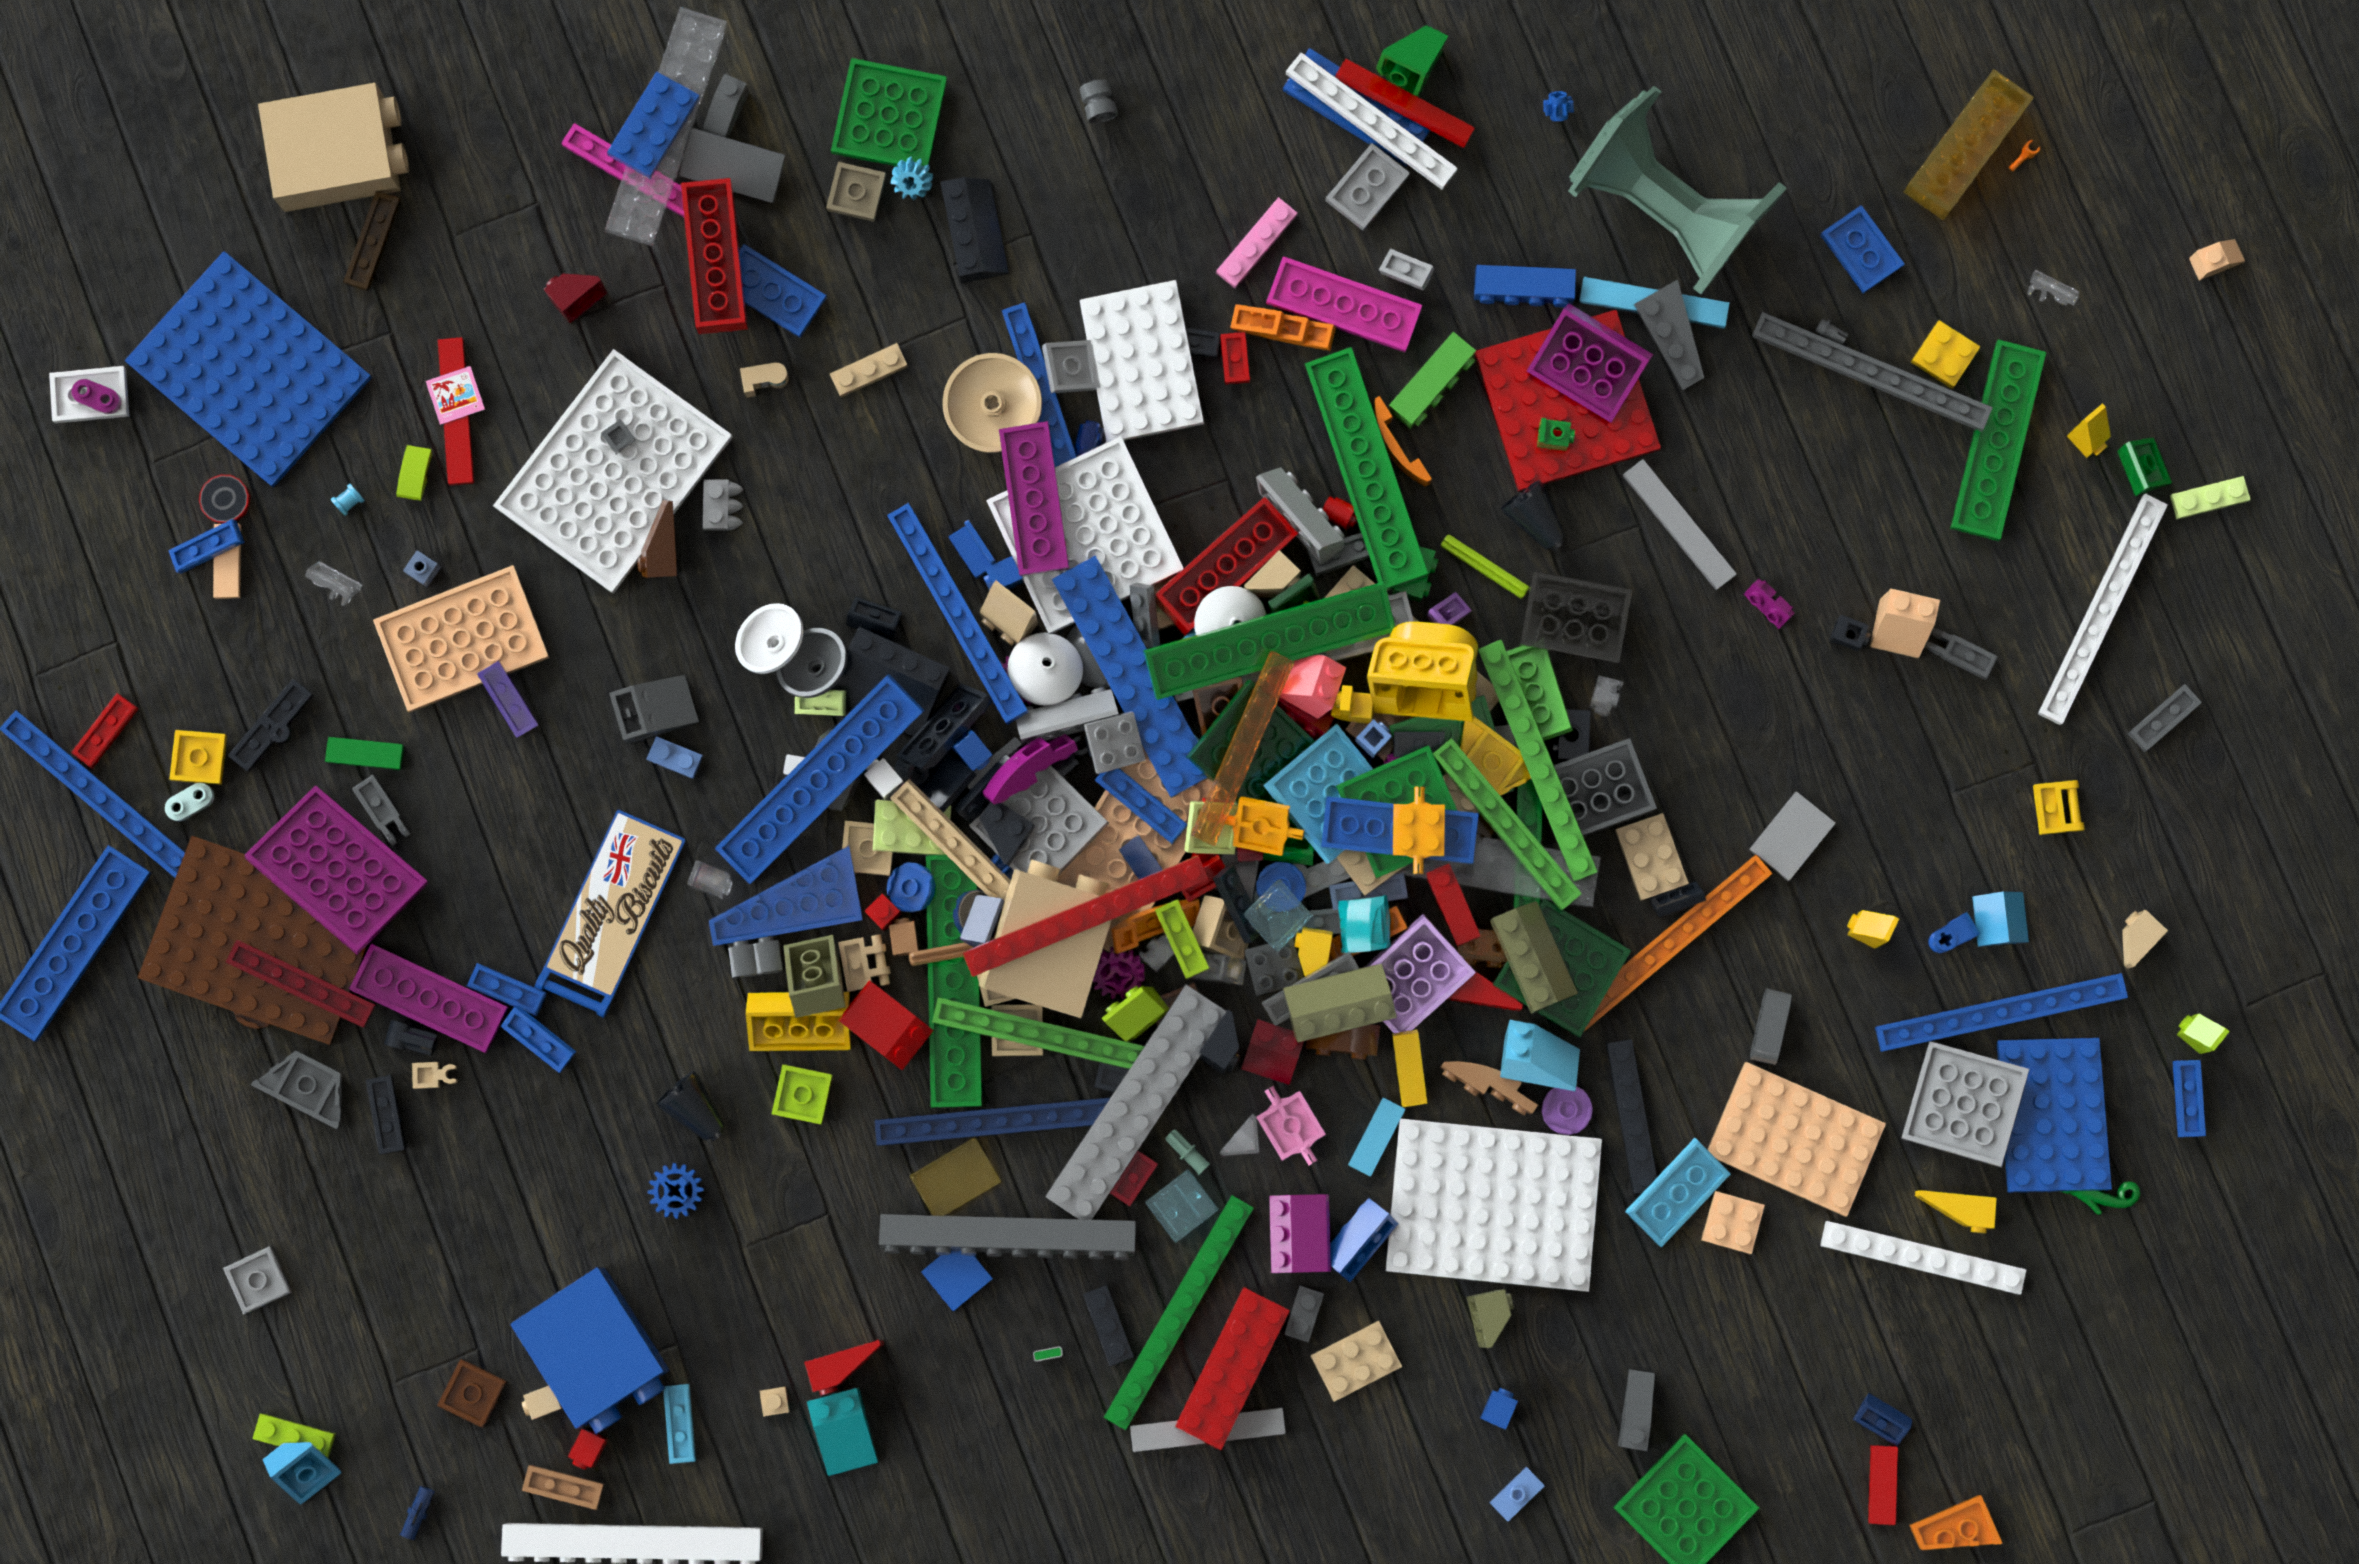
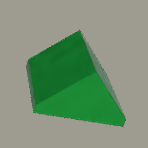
(2144, 465)

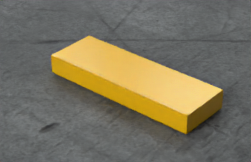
(1409, 1068)

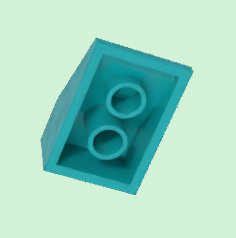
(842, 1431)

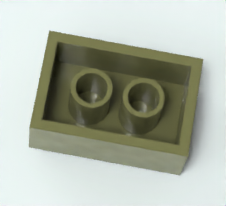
(814, 976)

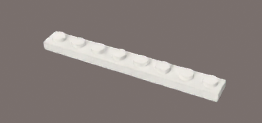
(1371, 121)
(1923, 1257)

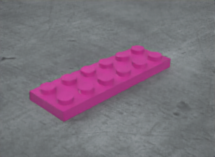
(1344, 304)

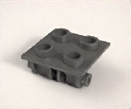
(1273, 969)

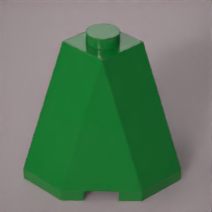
(1412, 59)

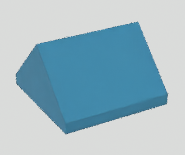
(2000, 918)

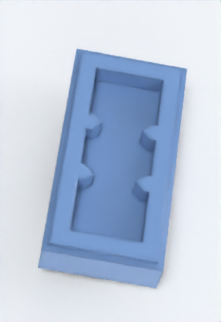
(1517, 1494)

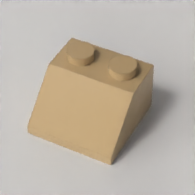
(1273, 577)
(1217, 931)

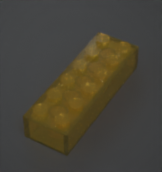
(1968, 144)

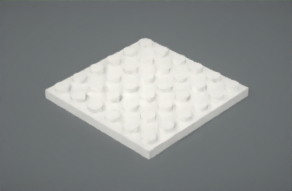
(1103, 516)

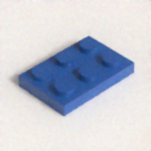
(1862, 249)

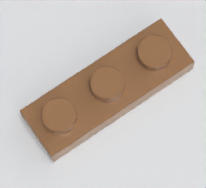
(563, 1487)

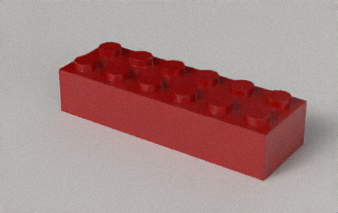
(714, 256)
(1226, 562)
(1232, 1369)

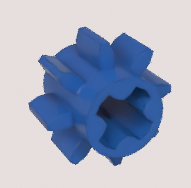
(1558, 106)

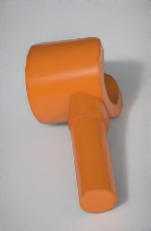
(2026, 154)

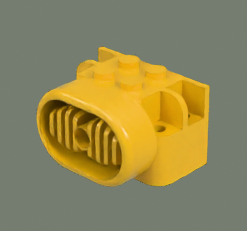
(1425, 672)

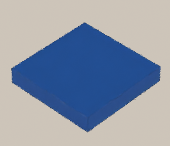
(956, 1277)

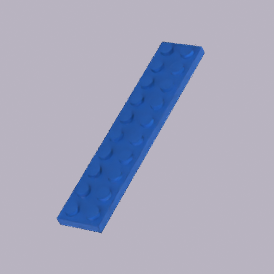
(1123, 663)
(819, 779)

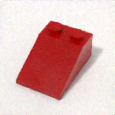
(885, 1025)
(838, 1367)

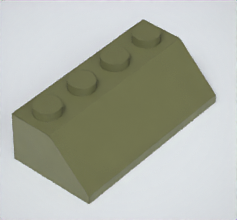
(1533, 956)
(1339, 1002)
(1489, 1315)

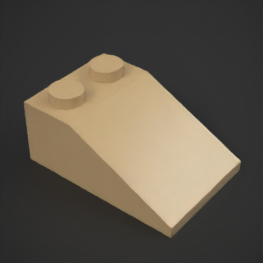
(1007, 615)

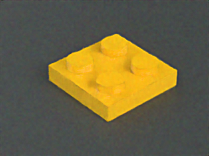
(1945, 354)
(198, 757)

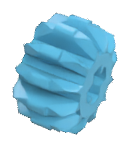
(911, 187)

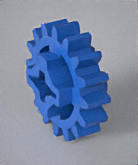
(667, 1199)

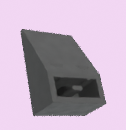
(653, 708)

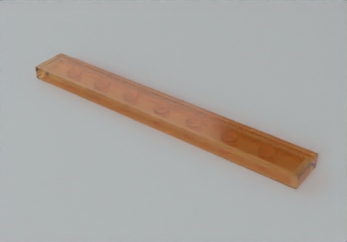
(1242, 748)

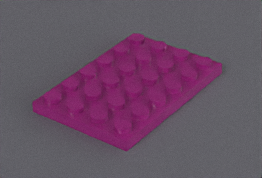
(336, 869)

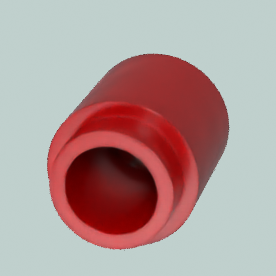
(1340, 512)

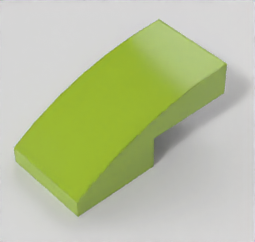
(413, 473)

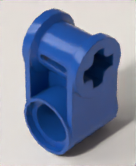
(1956, 933)

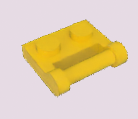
(2050, 807)

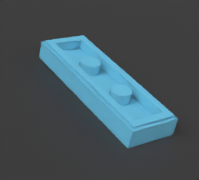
(1376, 1137)
(679, 1424)

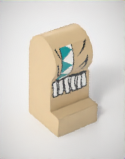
(763, 376)

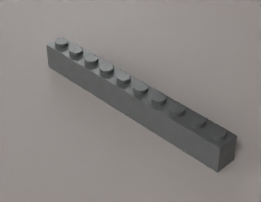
(1007, 1235)

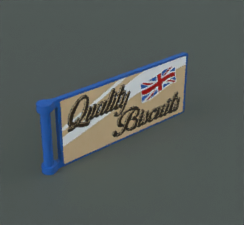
(611, 910)

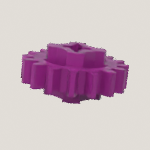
(1118, 973)

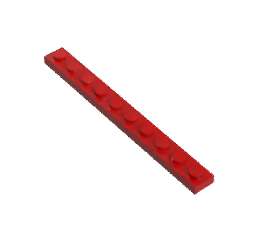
(1085, 916)

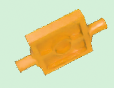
(1262, 826)
(1418, 830)

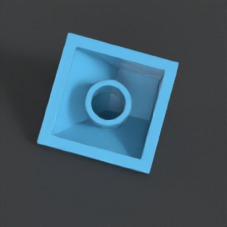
(300, 1469)

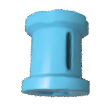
(347, 499)

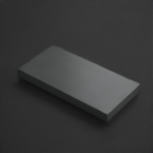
(750, 168)

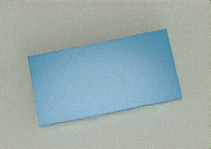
(1678, 1192)

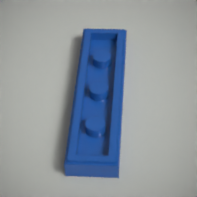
(1142, 804)

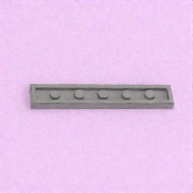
(1679, 524)
(1247, 1425)

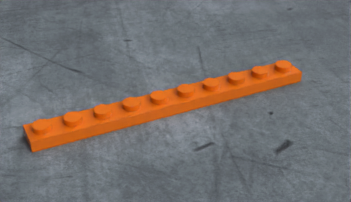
(1683, 932)

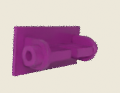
(1761, 595)

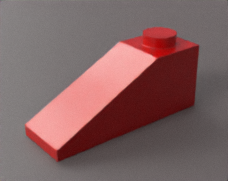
(1452, 904)
(1482, 992)

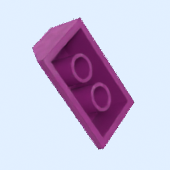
(1300, 1233)

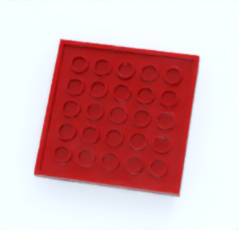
(1523, 399)

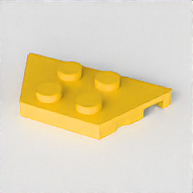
(1493, 756)

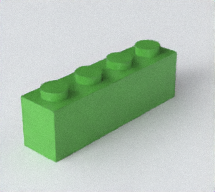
(1431, 381)

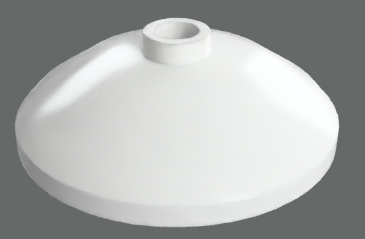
(1226, 606)
(769, 638)
(1041, 683)

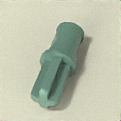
(1187, 1151)

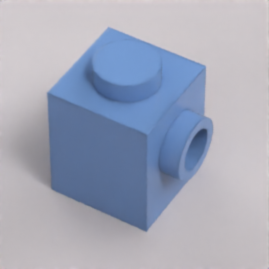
(1373, 738)

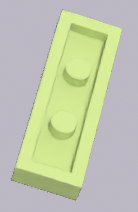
(2210, 497)

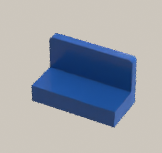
(972, 549)

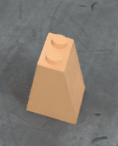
(1904, 622)

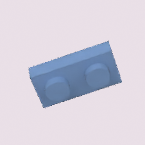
(674, 757)

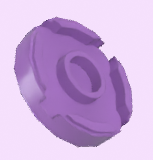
(1566, 1110)

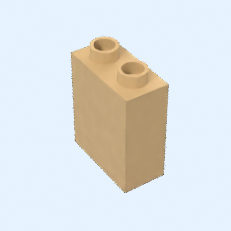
(332, 146)
(1058, 973)

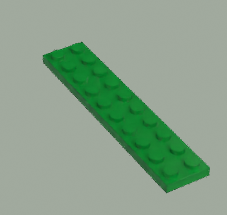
(1366, 469)
(1290, 632)
(953, 1051)

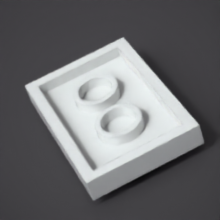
(67, 409)

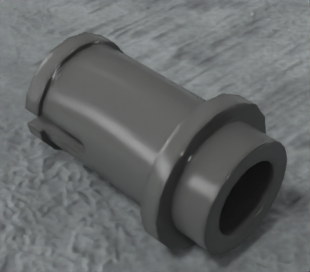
(1831, 332)

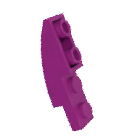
(1019, 771)

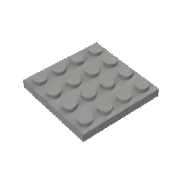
(1062, 821)
(1965, 1104)

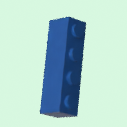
(1524, 285)

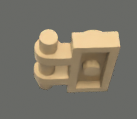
(856, 962)

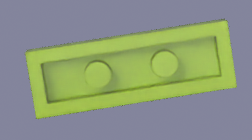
(1182, 939)
(280, 1431)

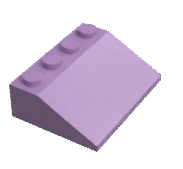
(1420, 973)

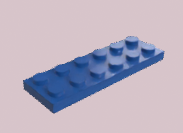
(1307, 98)
(1369, 829)

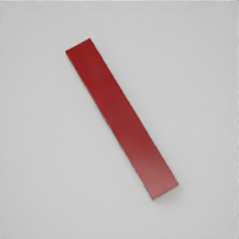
(1404, 103)
(457, 431)

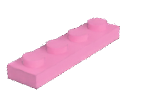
(1256, 243)

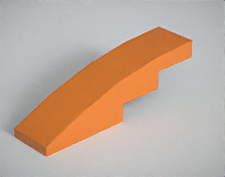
(1282, 327)

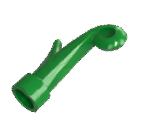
(2106, 1199)

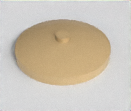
(990, 395)

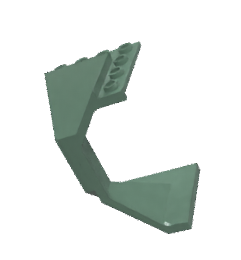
(1625, 165)

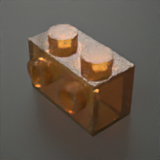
(1483, 949)

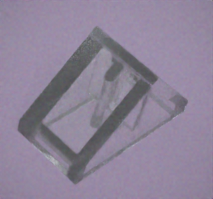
(1244, 1141)

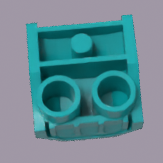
(1364, 924)

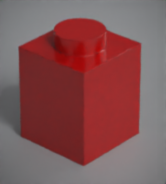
(883, 912)
(587, 1449)

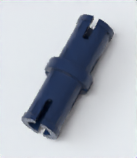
(410, 1530)

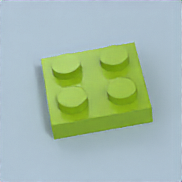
(802, 1094)

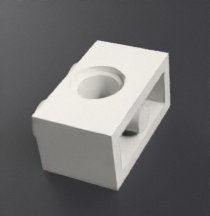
(883, 778)

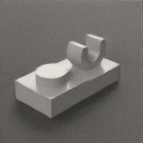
(1406, 269)

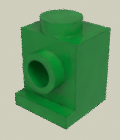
(1548, 440)

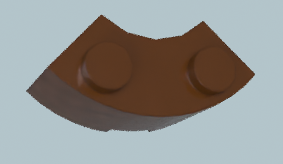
(1358, 1042)

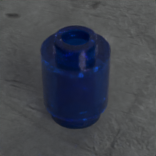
(1088, 437)

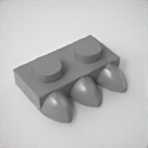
(718, 505)

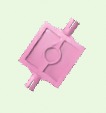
(1290, 1125)

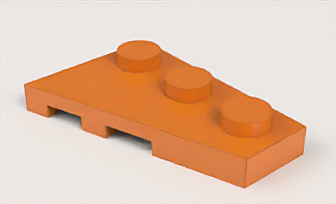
(1957, 1526)

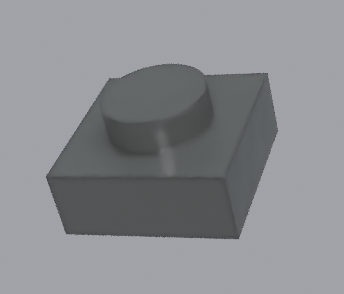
(618, 436)

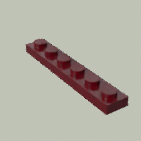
(300, 983)

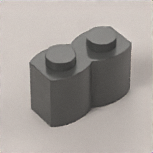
(756, 958)

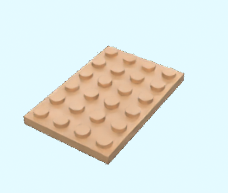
(456, 634)
(1795, 1139)

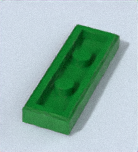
(364, 753)

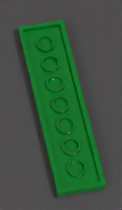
(1998, 448)

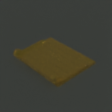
(955, 1178)

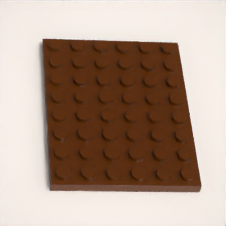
(226, 900)

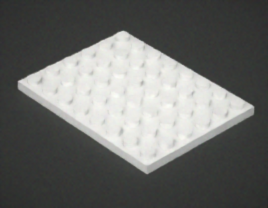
(600, 503)
(1494, 1205)

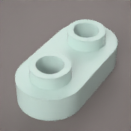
(188, 802)

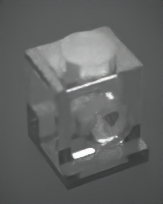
(1605, 695)
(1158, 953)

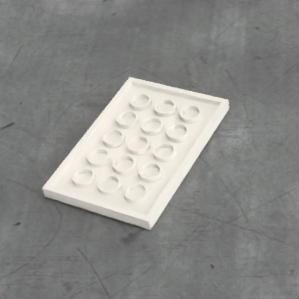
(1142, 361)

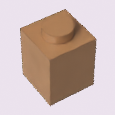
(903, 937)

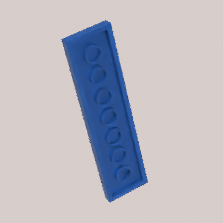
(72, 943)

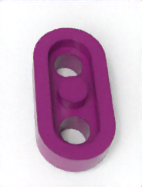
(94, 396)

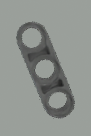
(1770, 1026)

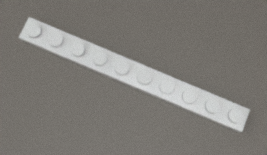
(2102, 609)

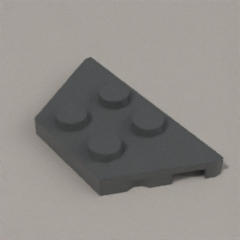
(306, 1087)

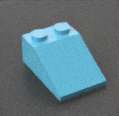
(1538, 1057)

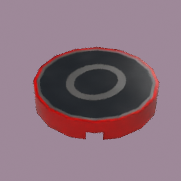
(224, 498)

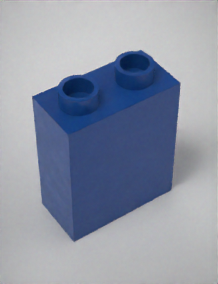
(592, 1350)

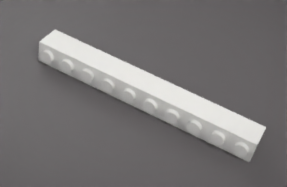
(631, 1541)

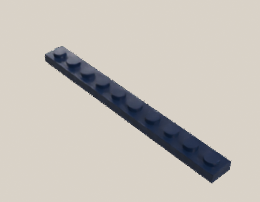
(988, 1122)

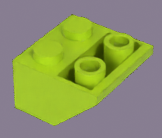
(1136, 1013)

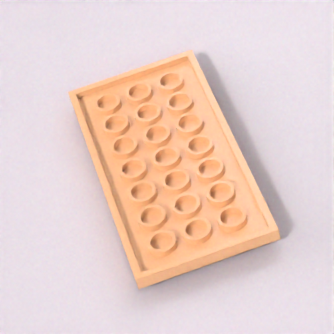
(1102, 856)

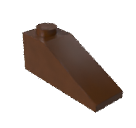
(658, 551)

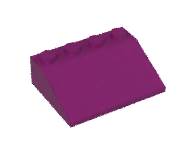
(1589, 362)

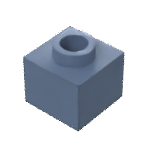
(427, 574)

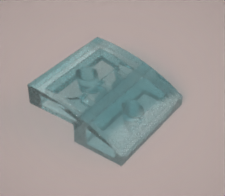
(1181, 1206)

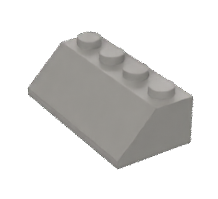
(1297, 508)
(1067, 716)

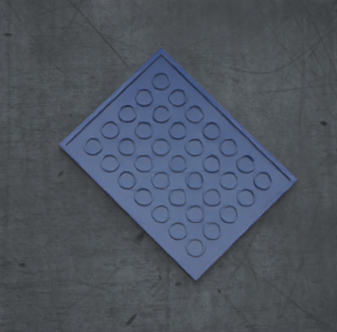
(248, 369)

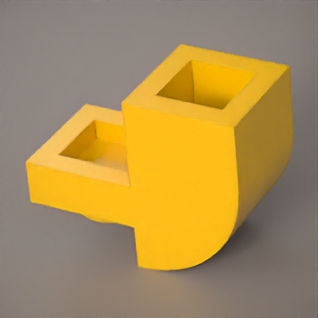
(1353, 706)

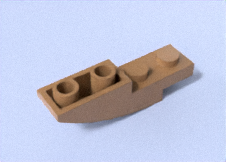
(1480, 1077)

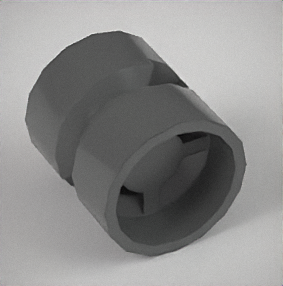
(1099, 105)

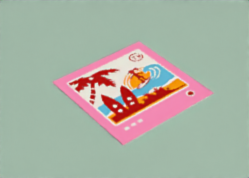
(455, 395)

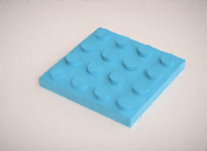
(1314, 777)

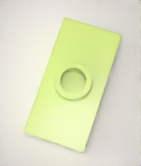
(829, 703)

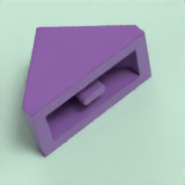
(1449, 611)

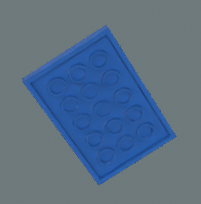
(2061, 1119)

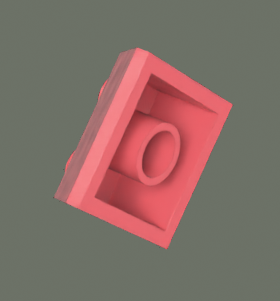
(1313, 684)

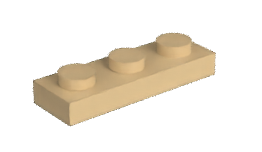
(868, 370)

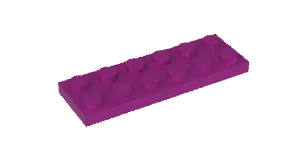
(1034, 498)
(428, 998)

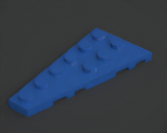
(807, 900)

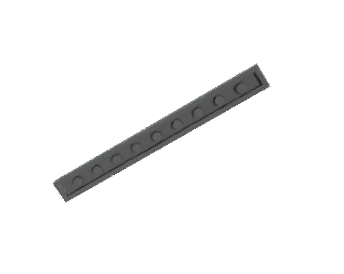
(1872, 372)

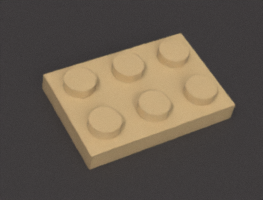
(1651, 856)
(1356, 1361)

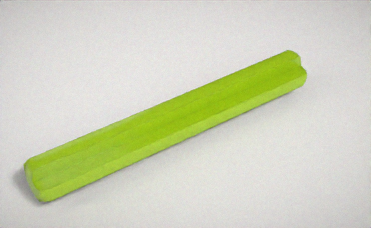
(1484, 566)

